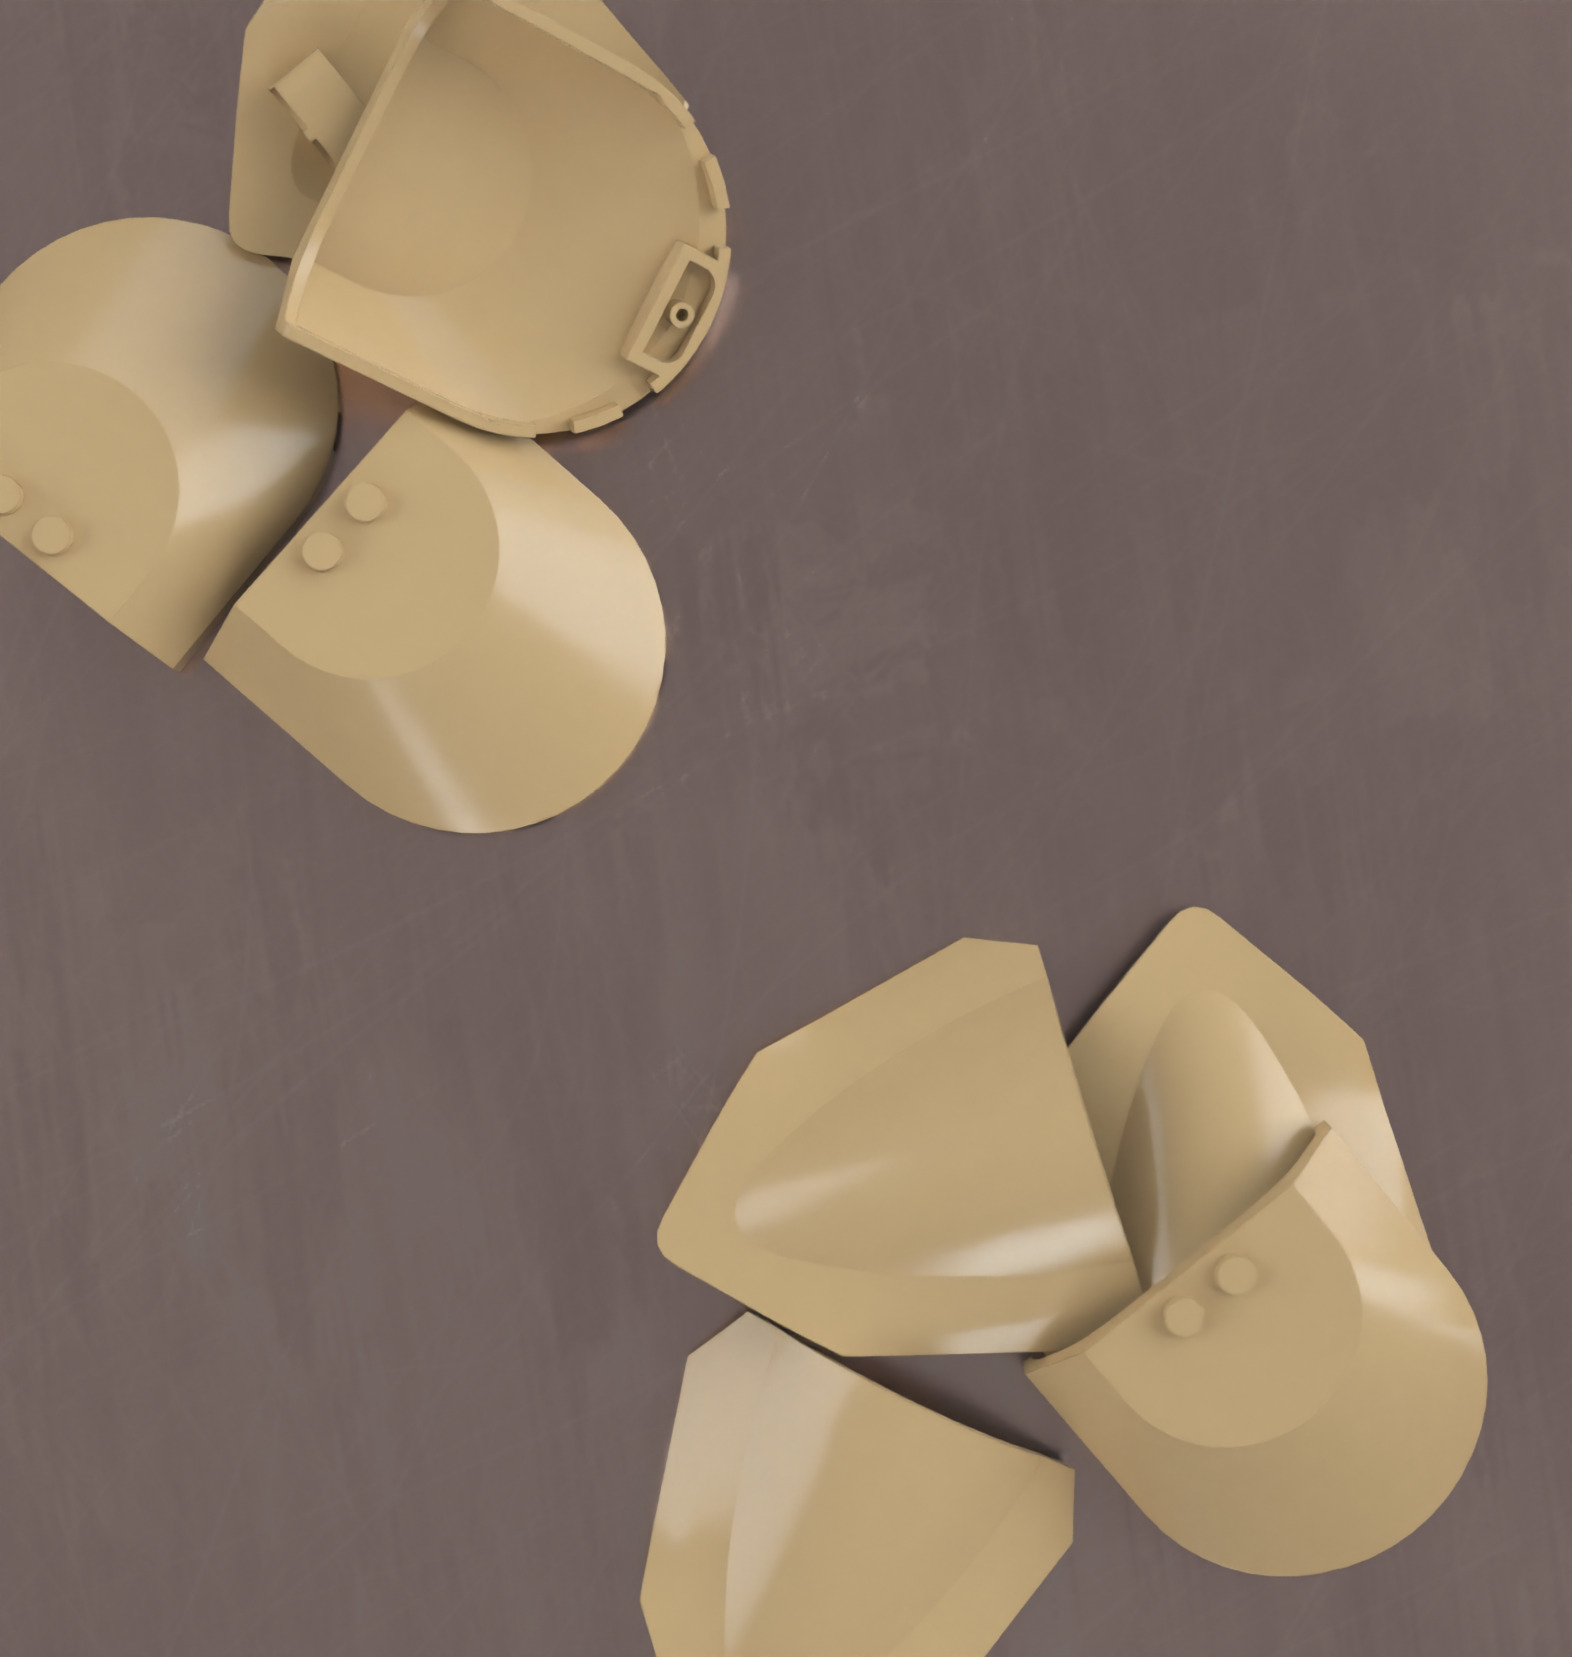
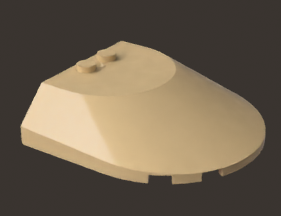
(514, 228)
(156, 424)
(456, 631)
(1287, 1381)

